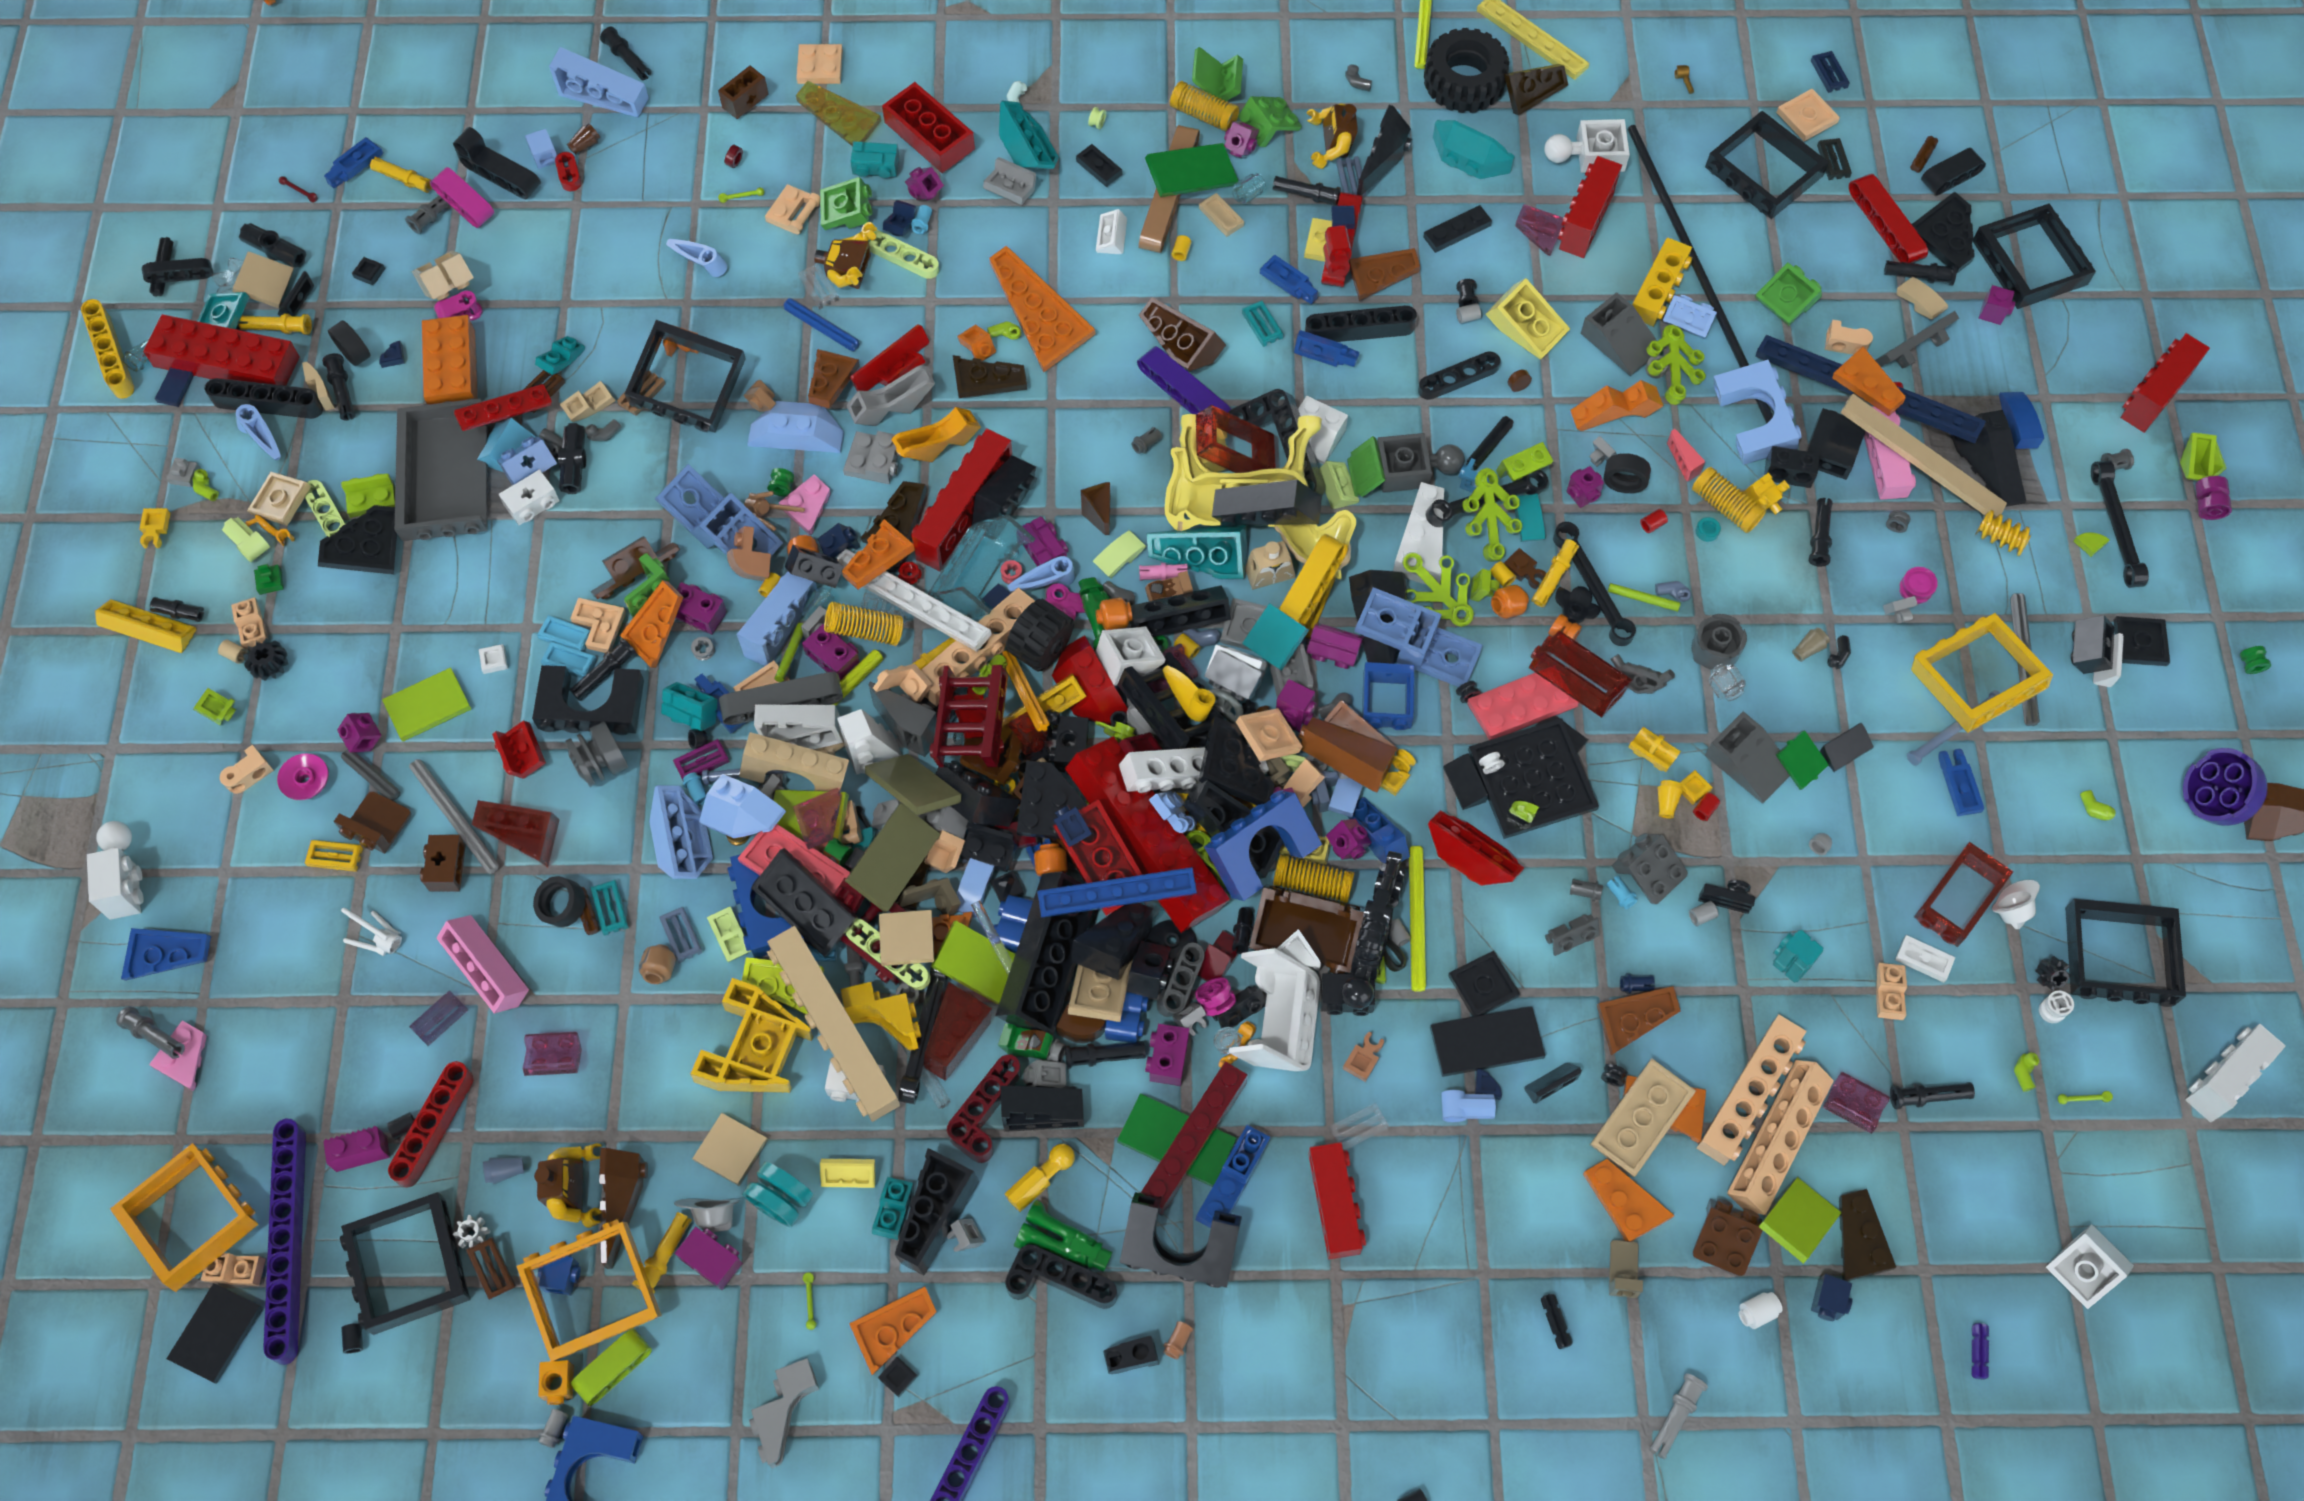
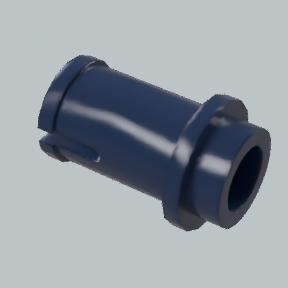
(1636, 983)

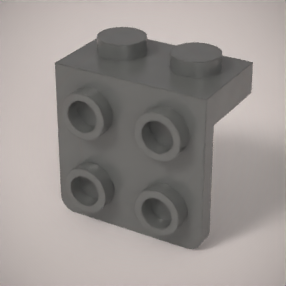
(1652, 866)

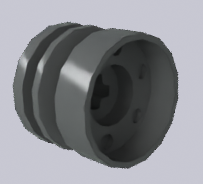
(596, 754)

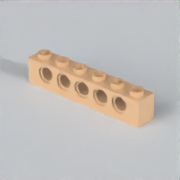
(996, 621)
(1781, 1033)
(1780, 1137)

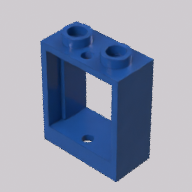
(1389, 674)

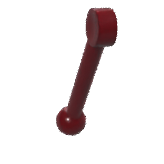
(311, 196)

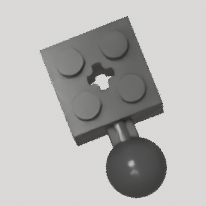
(1408, 463)

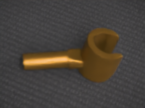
(1683, 72)

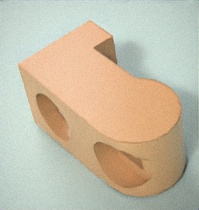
(1846, 339)
(245, 772)

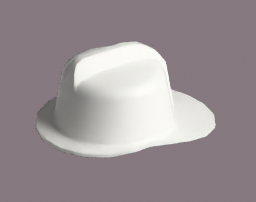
(2017, 903)

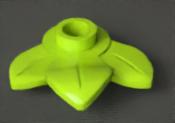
(1120, 730)

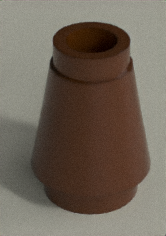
(583, 139)

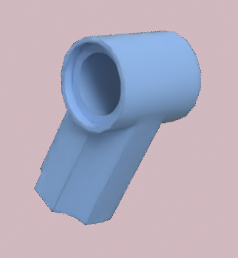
(1461, 1106)

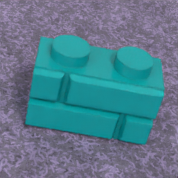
(874, 159)
(689, 706)
(1796, 955)

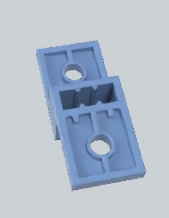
(712, 516)
(1418, 637)

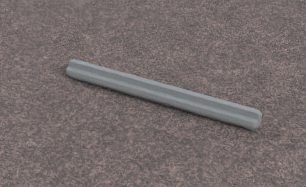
(454, 816)

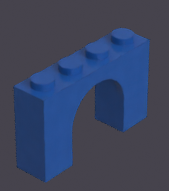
(1231, 848)
(758, 927)
(585, 1441)

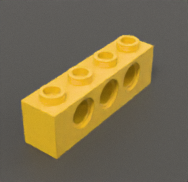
(1661, 279)

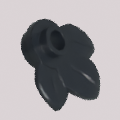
(1577, 604)

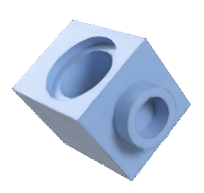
(541, 148)

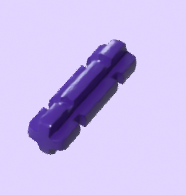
(1980, 1351)

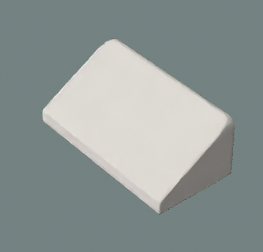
(1111, 232)
(2110, 677)

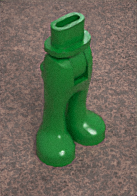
(1091, 596)
(1076, 1244)

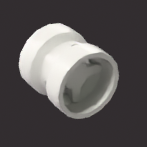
(2050, 1007)

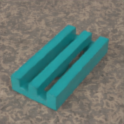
(1256, 329)
(615, 926)

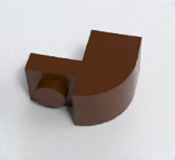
(1080, 1028)

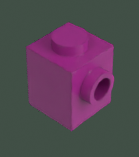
(1997, 305)

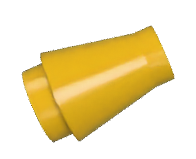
(1668, 798)

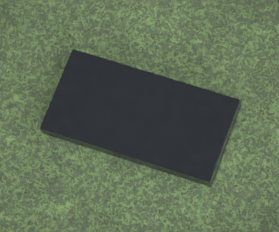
(804, 902)
(1487, 1041)

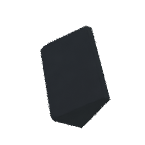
(297, 295)
(1847, 747)
(1465, 782)
(1552, 1082)

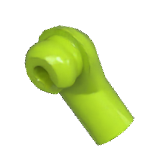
(1005, 329)
(201, 485)
(2096, 809)
(2023, 1070)

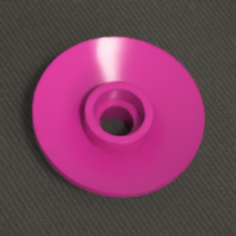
(296, 770)

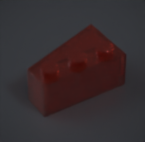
(520, 828)
(955, 1031)

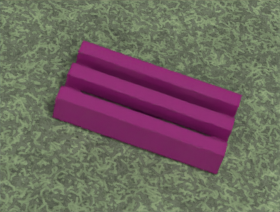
(708, 762)

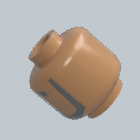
(657, 964)

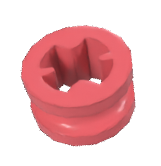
(1011, 564)

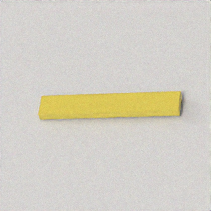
(1533, 37)

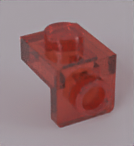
(1027, 733)

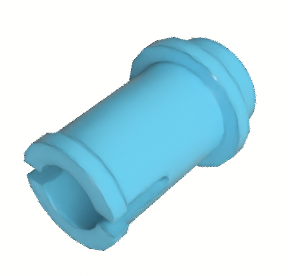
(920, 223)
(693, 784)
(1622, 893)

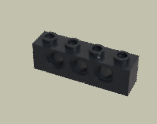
(1182, 611)

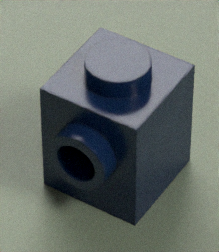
(1832, 1298)

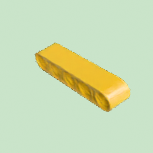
(107, 348)
(1314, 579)

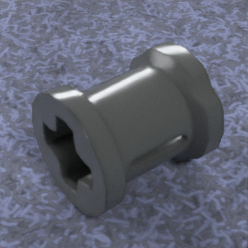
(2119, 459)

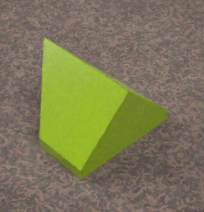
(2202, 457)

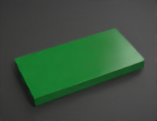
(1191, 169)
(1154, 1128)

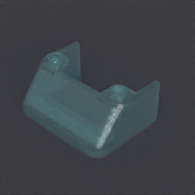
(975, 563)

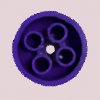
(2225, 787)

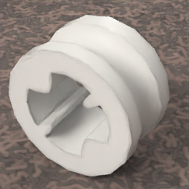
(1491, 762)

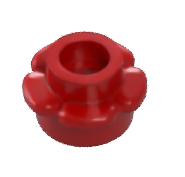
(909, 567)

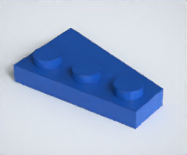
(162, 951)

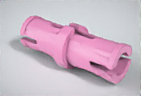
(1162, 571)

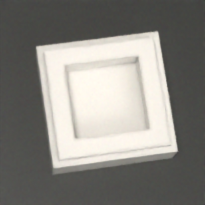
(493, 659)

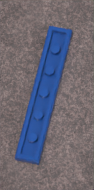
(1116, 892)

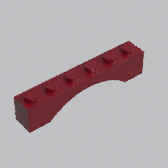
(1194, 1134)

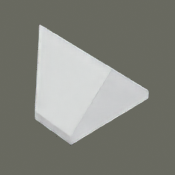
(1300, 950)

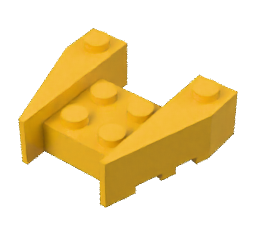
(758, 1046)

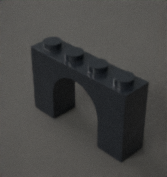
(618, 712)
(1144, 1249)

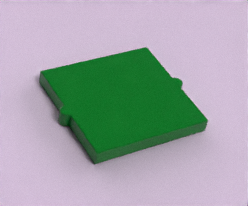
(1802, 760)

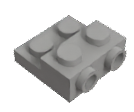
(872, 457)

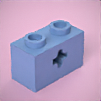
(538, 459)

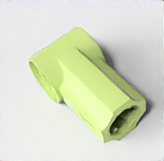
(249, 543)

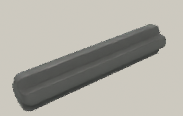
(370, 775)

